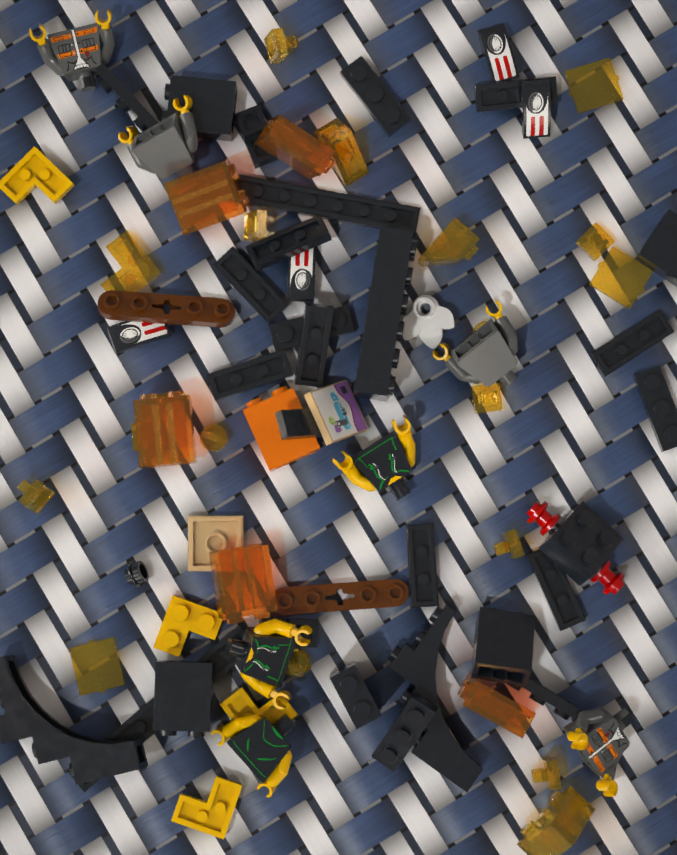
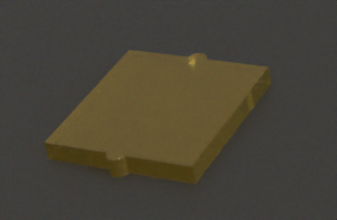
(593, 85)
(620, 278)
(97, 666)

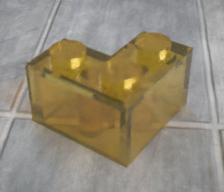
(558, 825)

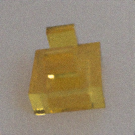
(279, 46)
(256, 225)
(595, 241)
(486, 398)
(35, 495)
(511, 545)
(549, 773)

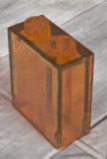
(295, 147)
(206, 196)
(164, 430)
(243, 582)
(495, 706)

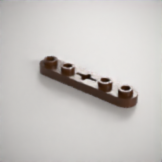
(139, 308)
(367, 596)

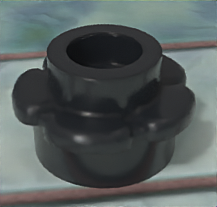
(136, 573)

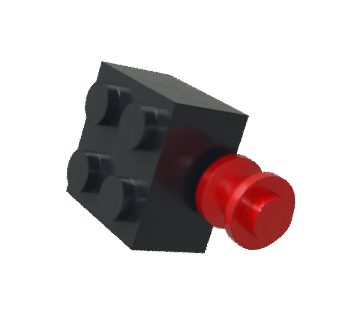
(579, 544)

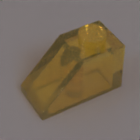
(347, 156)
(451, 246)

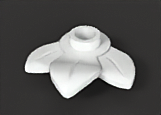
(428, 325)

